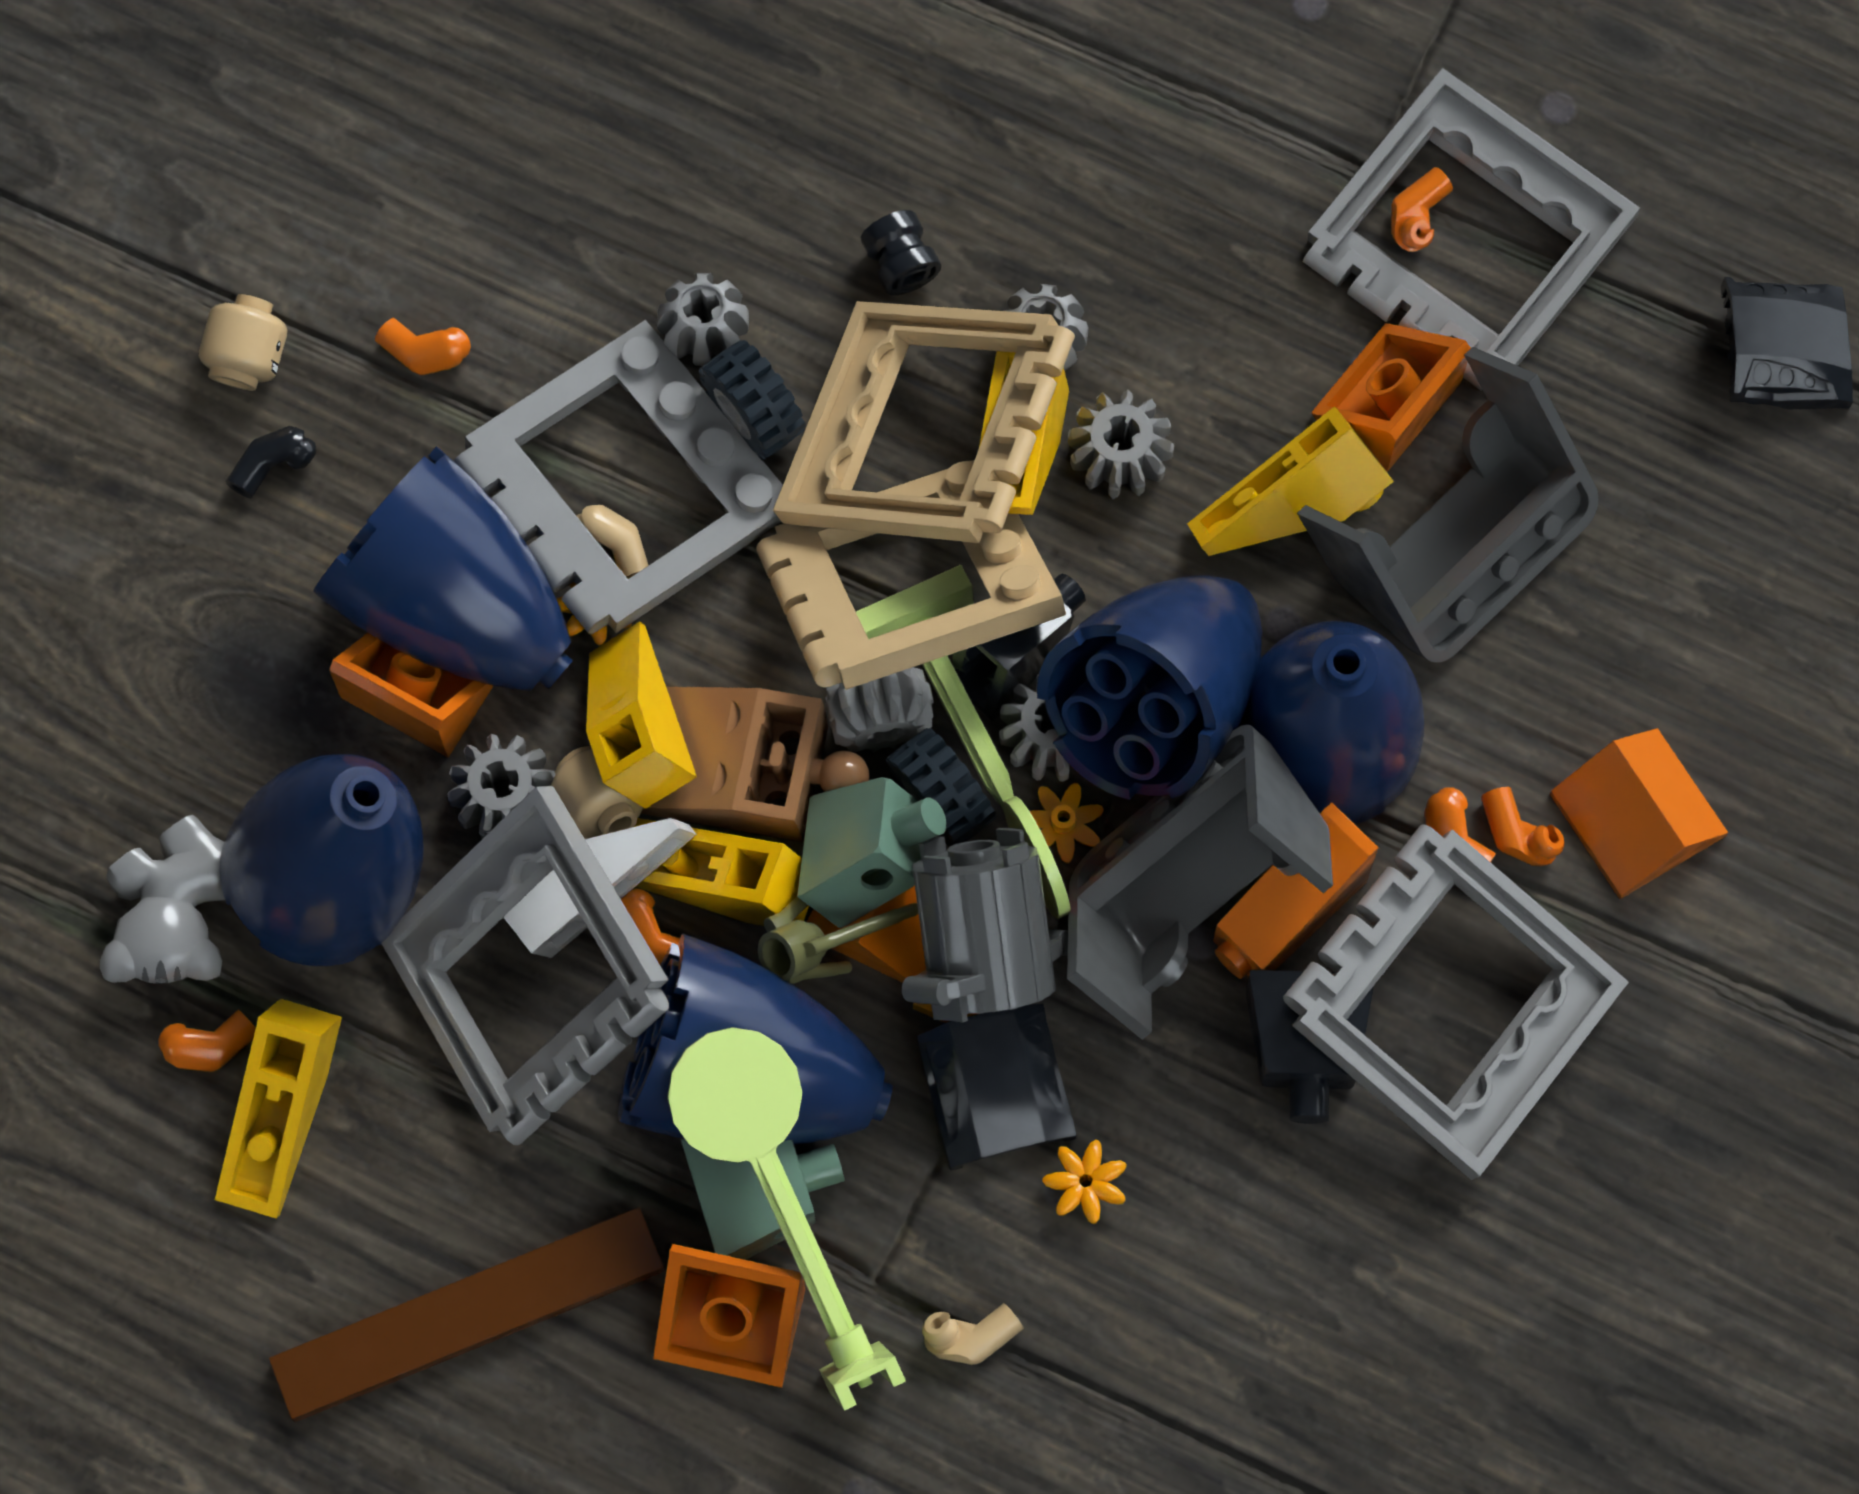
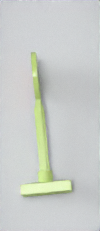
(930, 599)
(736, 1103)

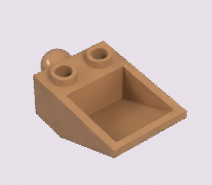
(742, 760)

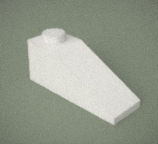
(547, 916)

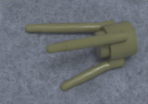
(797, 946)

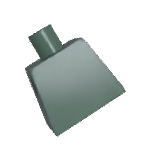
(863, 847)
(736, 1205)

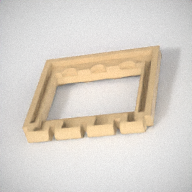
(855, 396)
(828, 624)

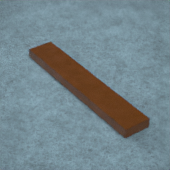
(466, 1314)

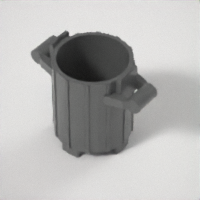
(982, 927)

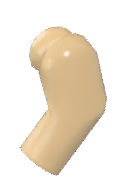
(618, 535)
(966, 1341)

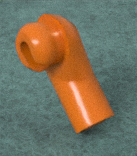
(426, 352)

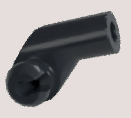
(267, 451)

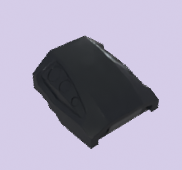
(1788, 345)
(995, 1084)

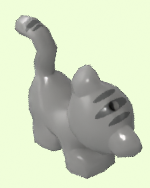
(164, 933)

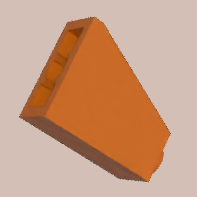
(1287, 910)

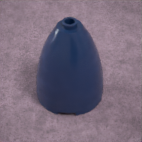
(451, 583)
(1154, 684)
(1340, 715)
(324, 859)
(723, 990)

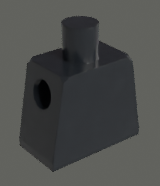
(997, 666)
(1286, 1055)

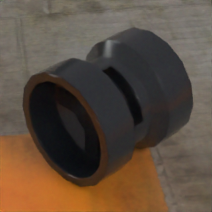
(901, 254)

